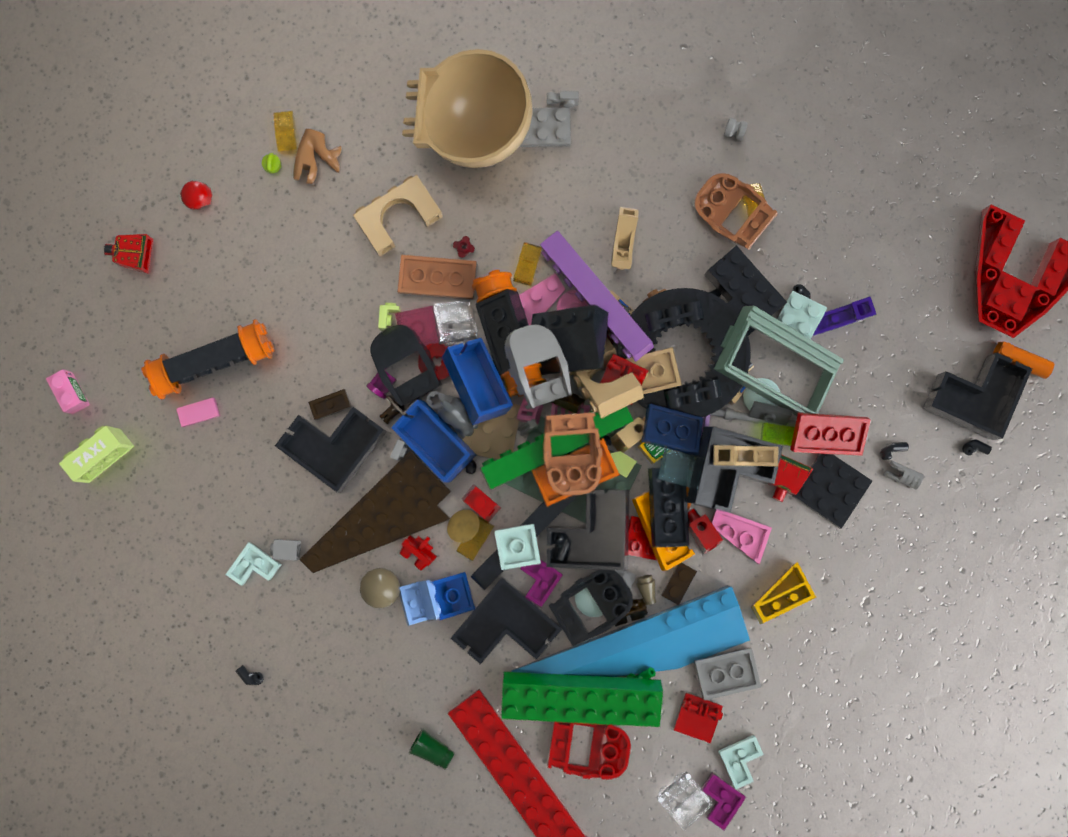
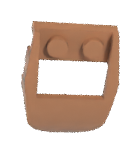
(719, 199)
(574, 472)

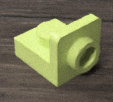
(385, 318)

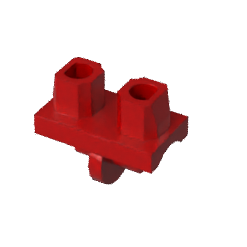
(420, 549)

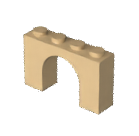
(411, 193)
(611, 396)

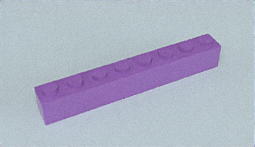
(593, 292)

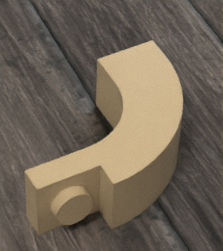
(624, 238)
(745, 455)

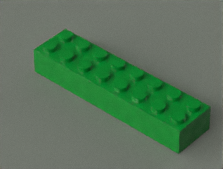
(532, 455)
(582, 699)

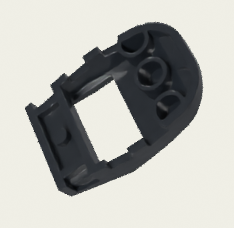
(395, 345)
(610, 595)

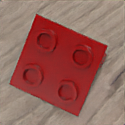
(619, 367)
(638, 540)
(698, 718)

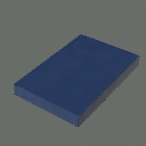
(672, 429)

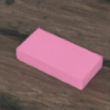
(198, 412)

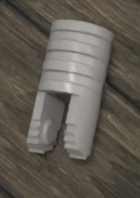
(906, 476)

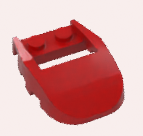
(607, 756)

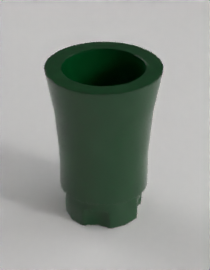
(431, 750)

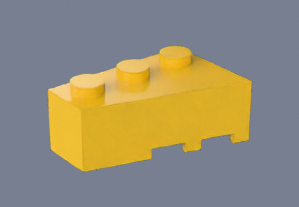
(784, 595)

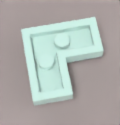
(252, 560)
(735, 760)

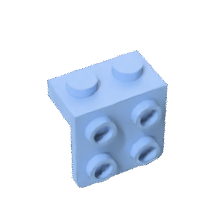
(419, 602)

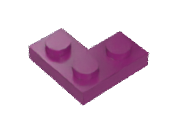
(545, 582)
(727, 800)

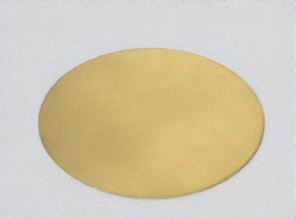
(463, 526)

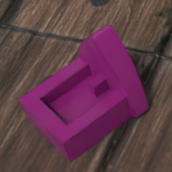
(378, 387)

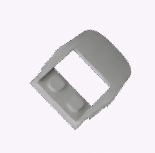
(530, 346)

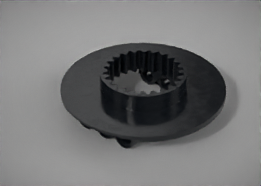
(714, 316)

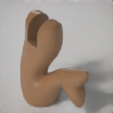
(305, 157)

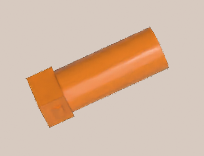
(1040, 366)

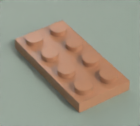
(436, 277)

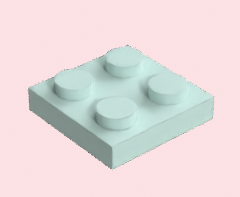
(802, 314)
(517, 546)

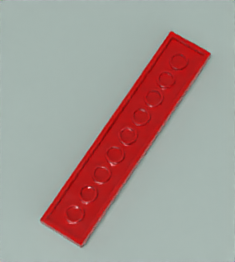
(513, 768)

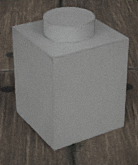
(285, 549)

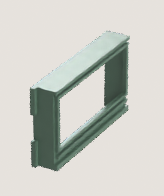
(790, 339)

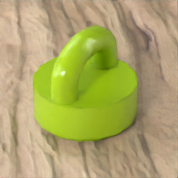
(271, 163)

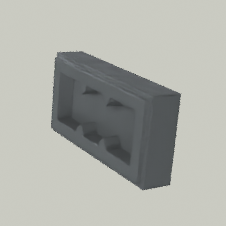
(770, 413)

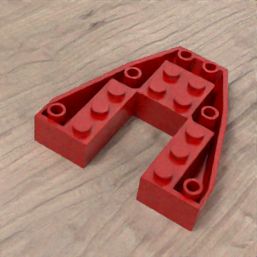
(1004, 299)

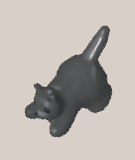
(455, 415)

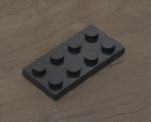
(667, 512)

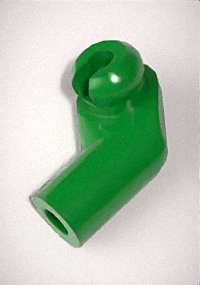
(646, 674)

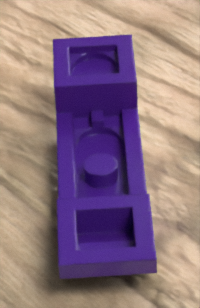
(846, 315)

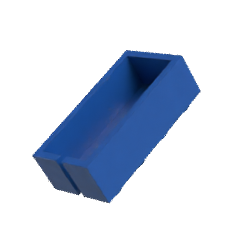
(477, 381)
(434, 441)

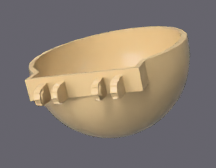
(470, 108)

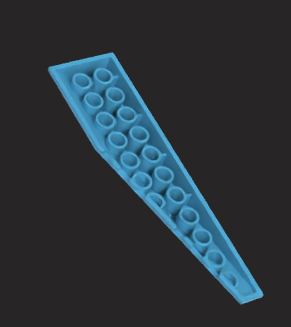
(658, 641)

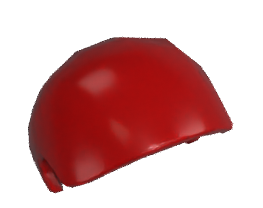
(196, 195)

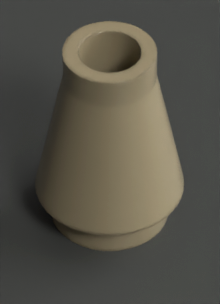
(646, 586)

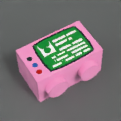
(67, 391)

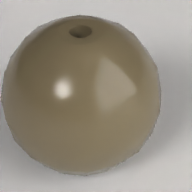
(379, 588)

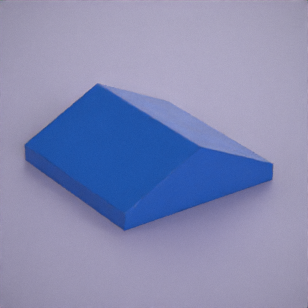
(453, 595)

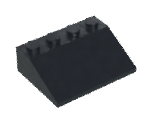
(579, 334)

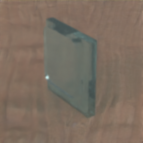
(676, 467)

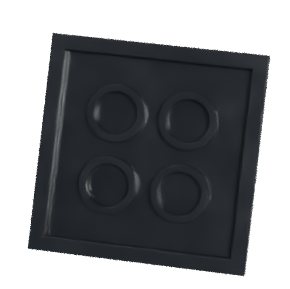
(833, 489)

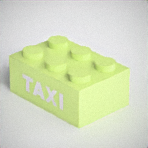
(96, 454)

